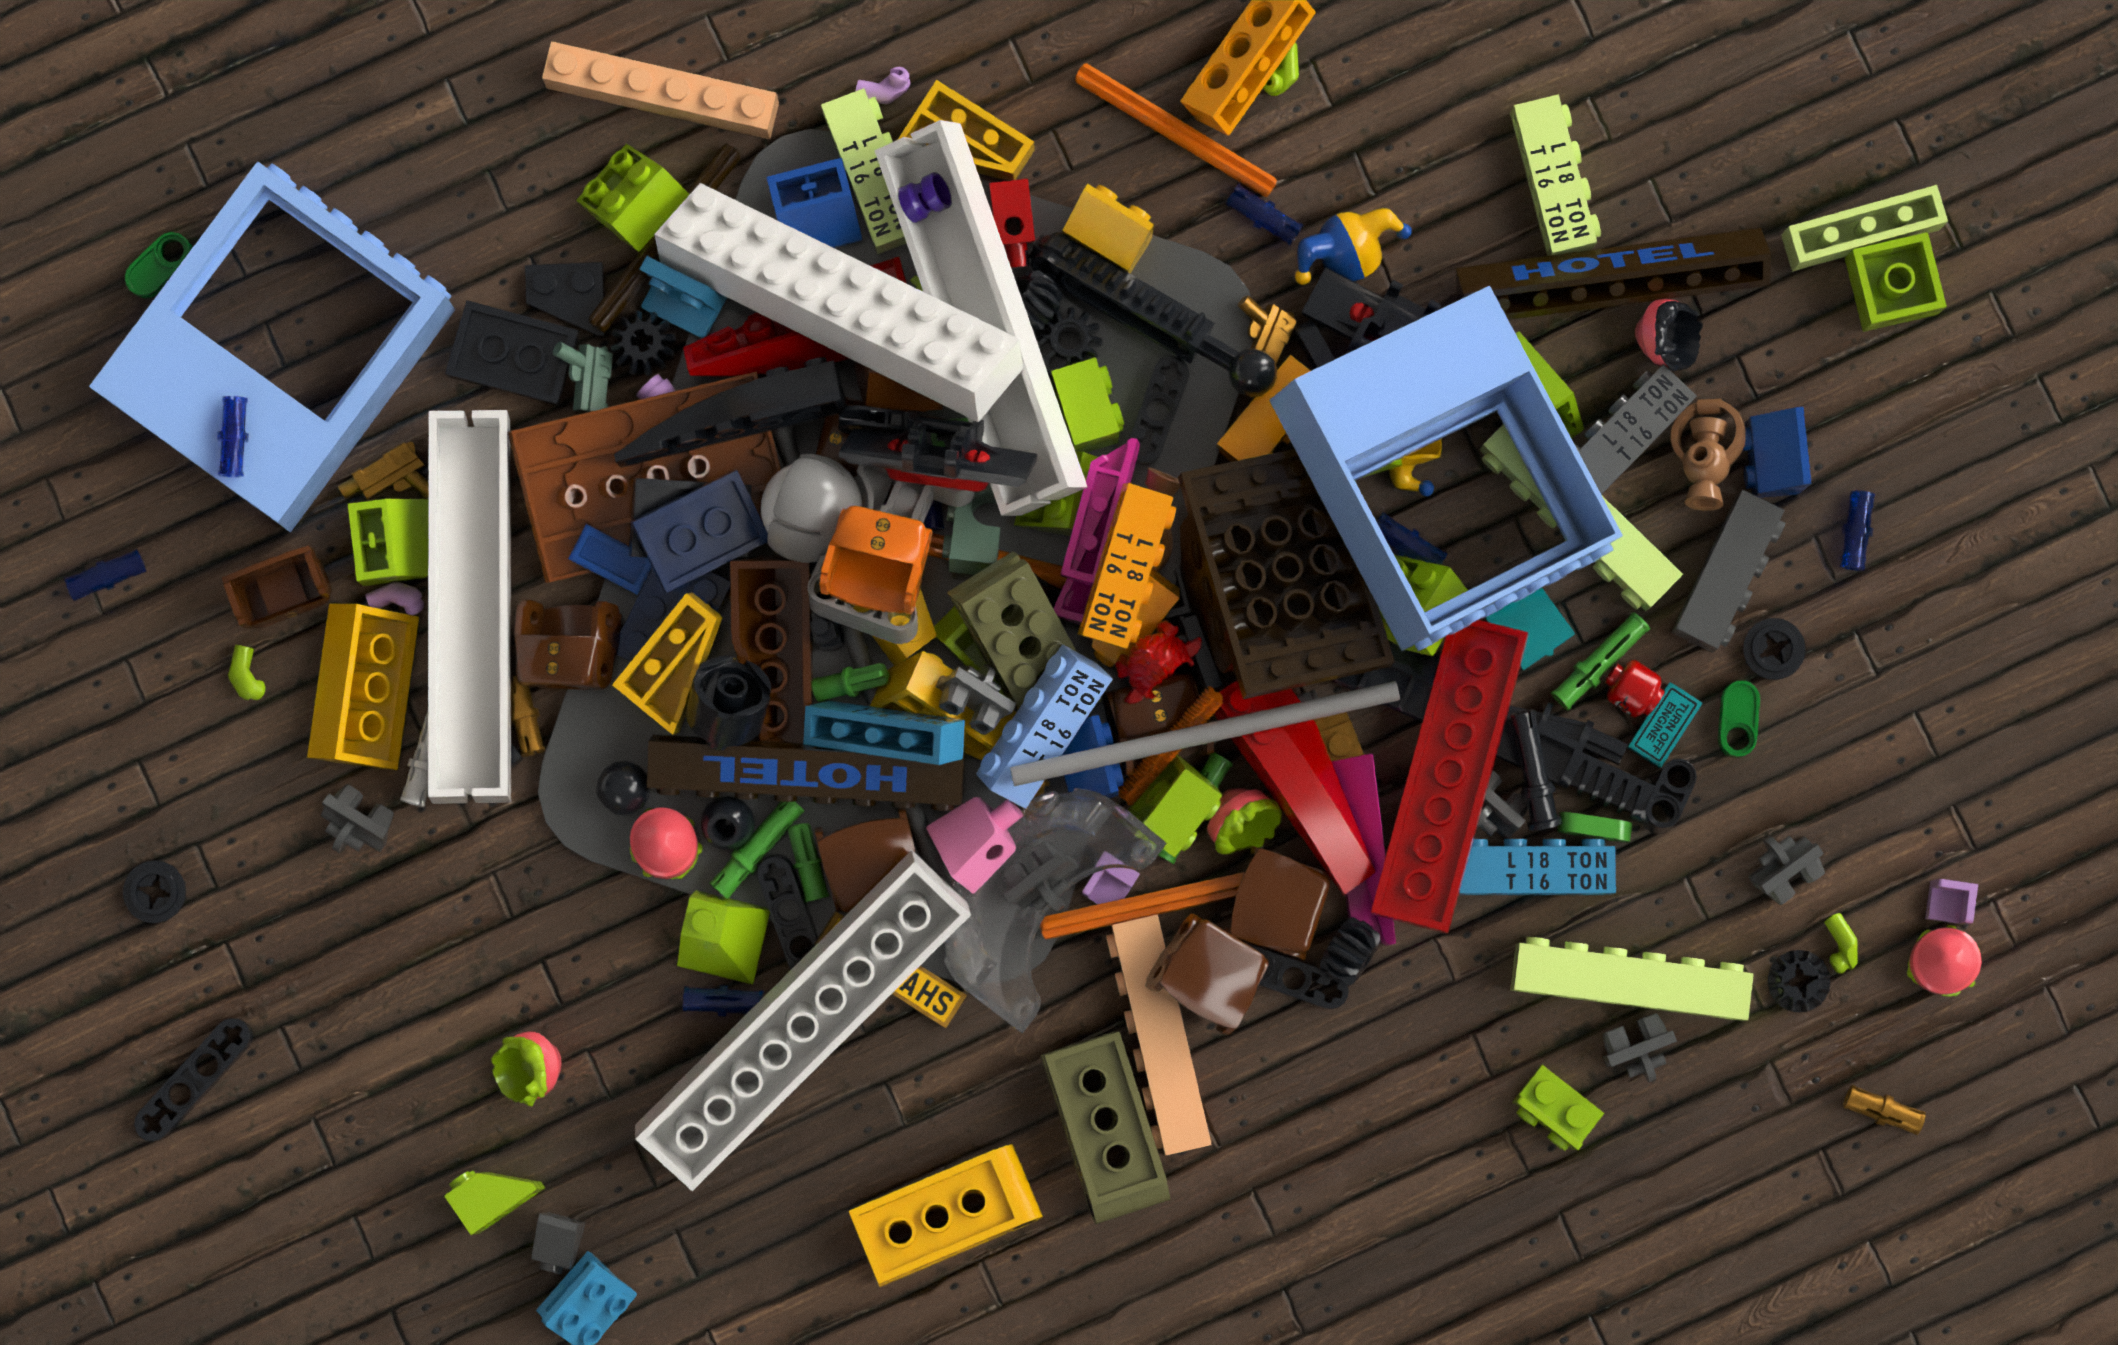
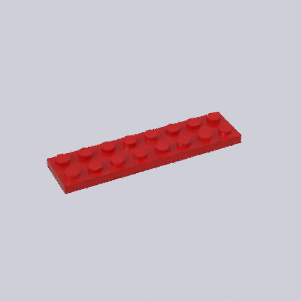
(1449, 775)

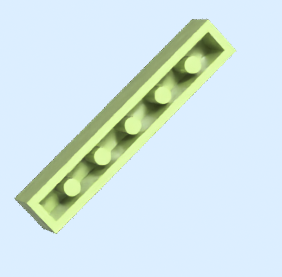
(1634, 561)
(1632, 981)

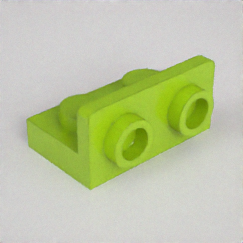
(1557, 1108)

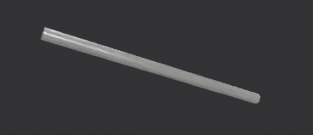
(1204, 733)

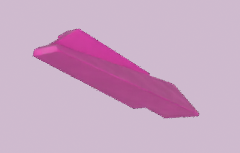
(1092, 526)
(1360, 788)

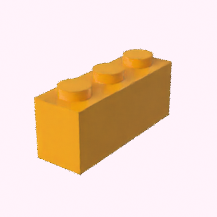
(1258, 427)

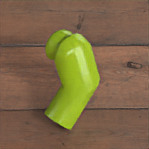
(1285, 74)
(241, 677)
(1847, 944)

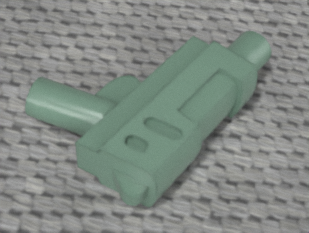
(591, 371)

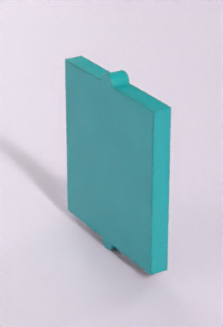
(1542, 622)

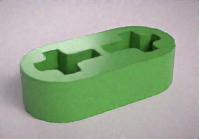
(1595, 827)

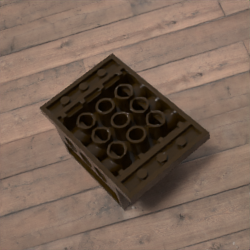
(1275, 578)

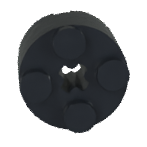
(728, 702)

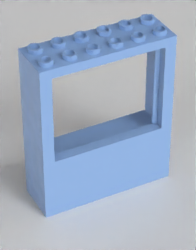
(176, 375)
(1412, 393)

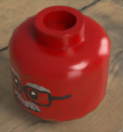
(1634, 688)

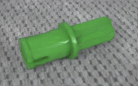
(850, 681)
(807, 862)

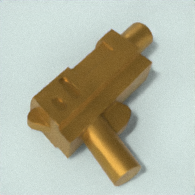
(1269, 327)
(395, 468)

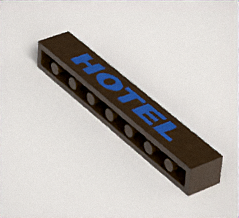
(1623, 274)
(800, 770)

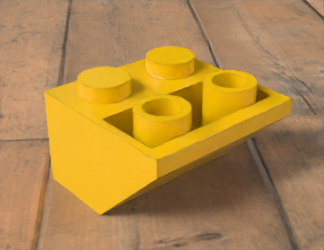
(1109, 227)

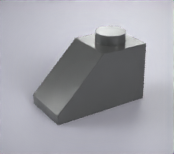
(557, 1241)

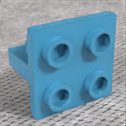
(681, 299)
(585, 1302)

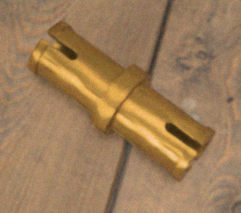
(524, 718)
(1884, 1110)

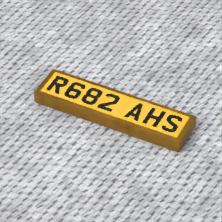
(921, 989)

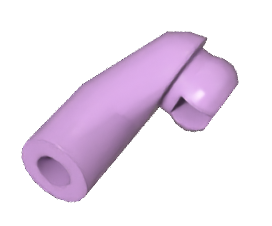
(889, 88)
(399, 594)

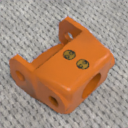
(876, 560)

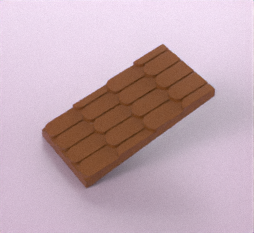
(575, 481)

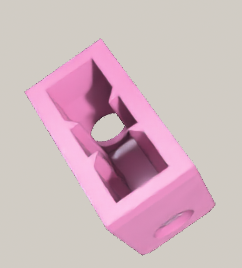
(975, 840)

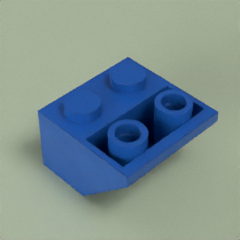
(817, 202)
(1102, 779)

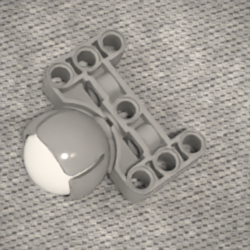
(803, 512)

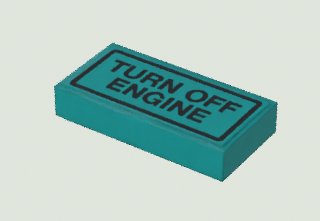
(1664, 725)

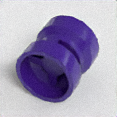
(925, 197)

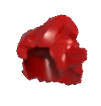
(1155, 659)

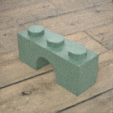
(971, 543)

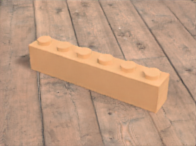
(660, 90)
(1161, 1039)

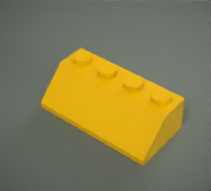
(363, 686)

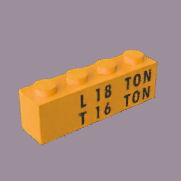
(1126, 565)

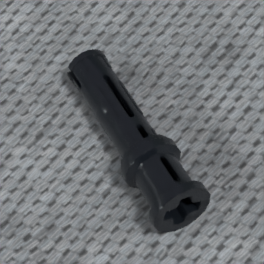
(1537, 788)

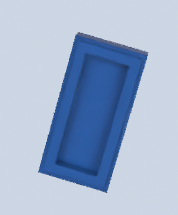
(610, 559)

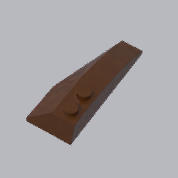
(775, 633)

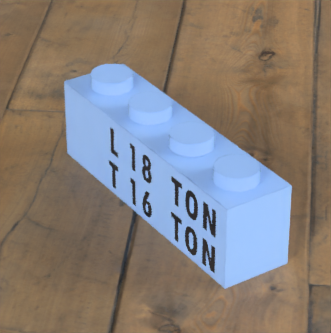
(1044, 722)

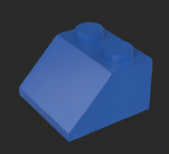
(1777, 453)

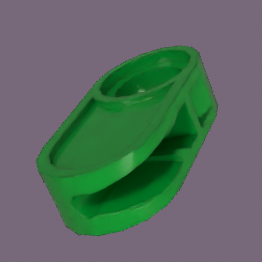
(151, 270)
(1739, 710)

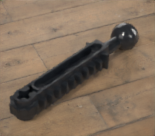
(1148, 311)

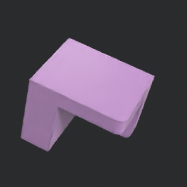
(1110, 885)
(1951, 901)

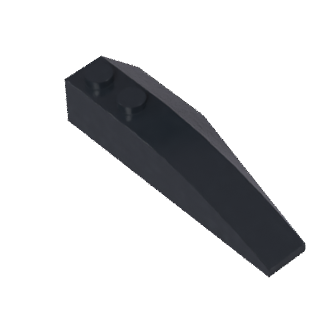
(743, 411)

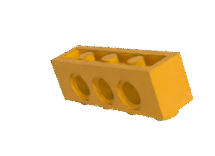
(1245, 61)

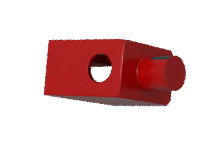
(1009, 201)

